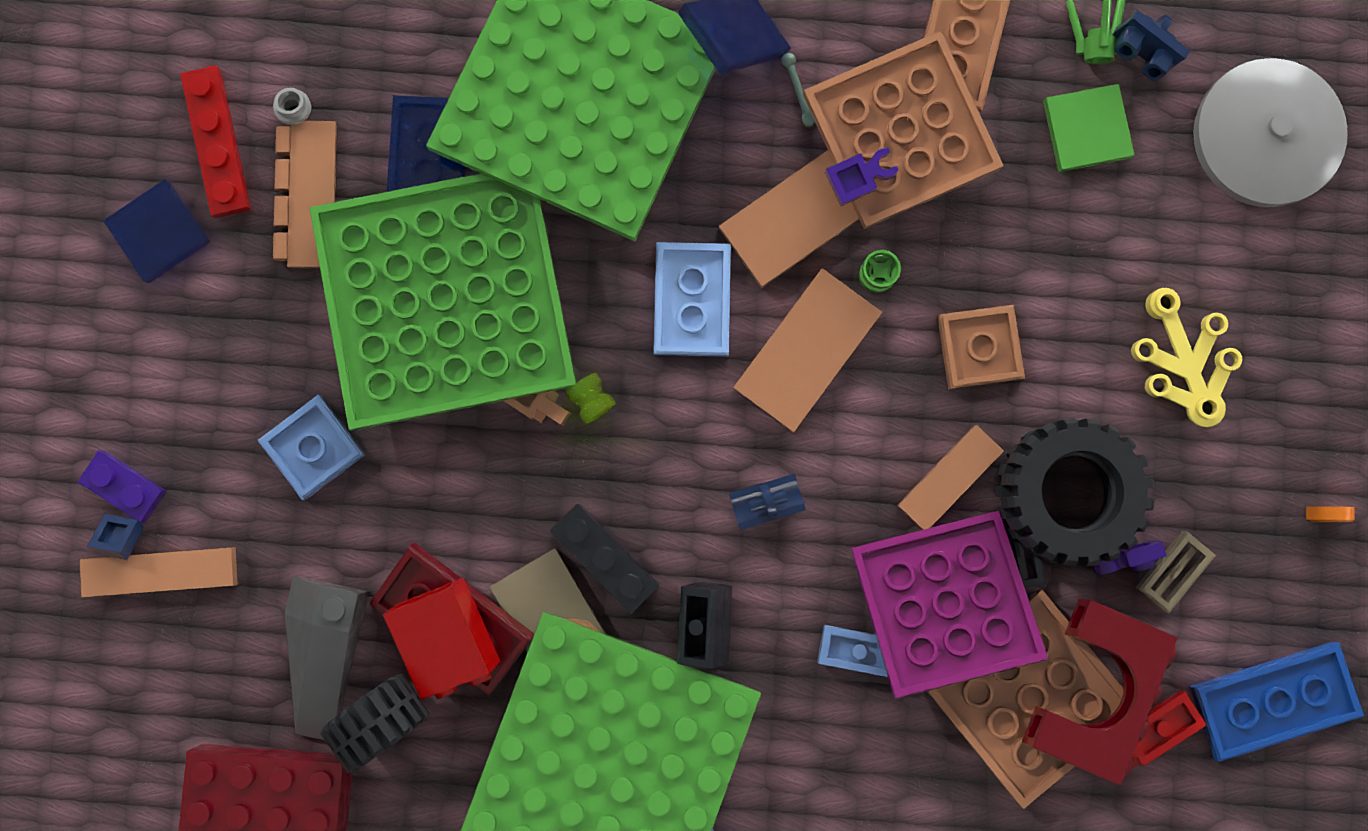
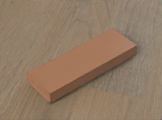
(950, 478)

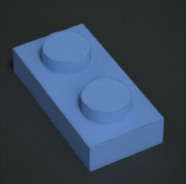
(850, 650)

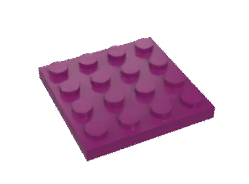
(948, 605)

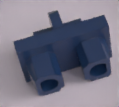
(1150, 41)
(767, 501)

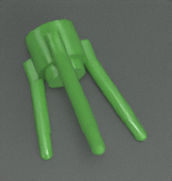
(1100, 43)

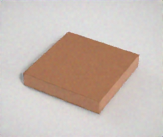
(981, 347)

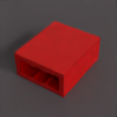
(442, 640)

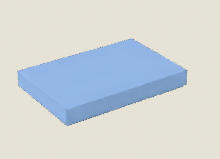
(692, 299)

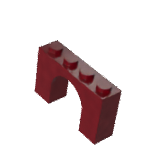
(1142, 658)

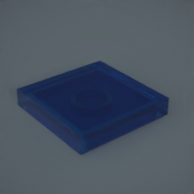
(156, 231)

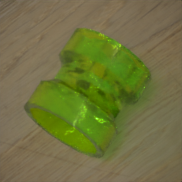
(590, 397)

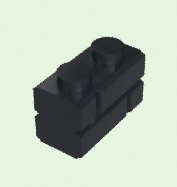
(704, 625)

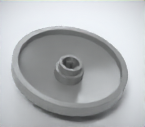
(1270, 132)

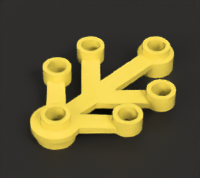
(1188, 363)

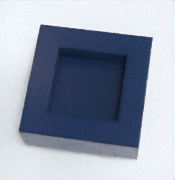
(115, 536)

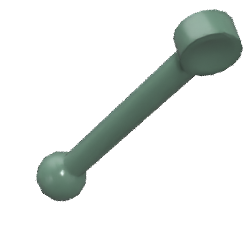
(788, 61)

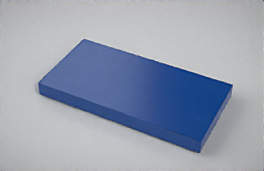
(1277, 701)

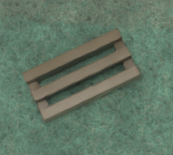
(1186, 582)

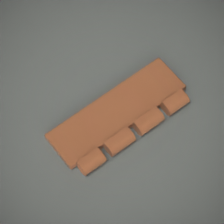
(310, 183)

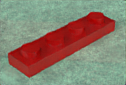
(215, 141)

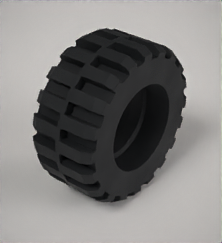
(1122, 482)

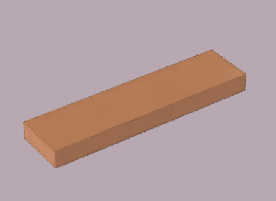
(158, 572)

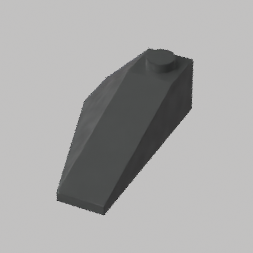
(321, 643)

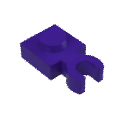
(855, 177)
(1138, 557)

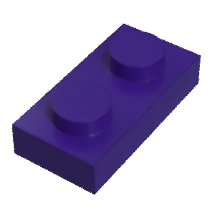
(121, 486)

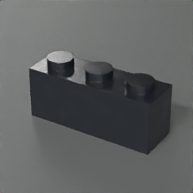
(605, 558)

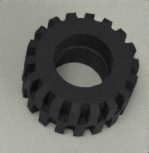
(374, 723)

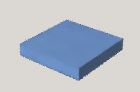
(311, 447)

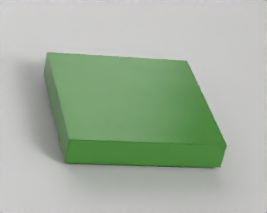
(1088, 128)

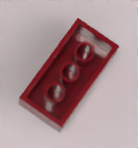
(263, 790)

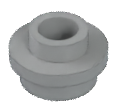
(291, 97)

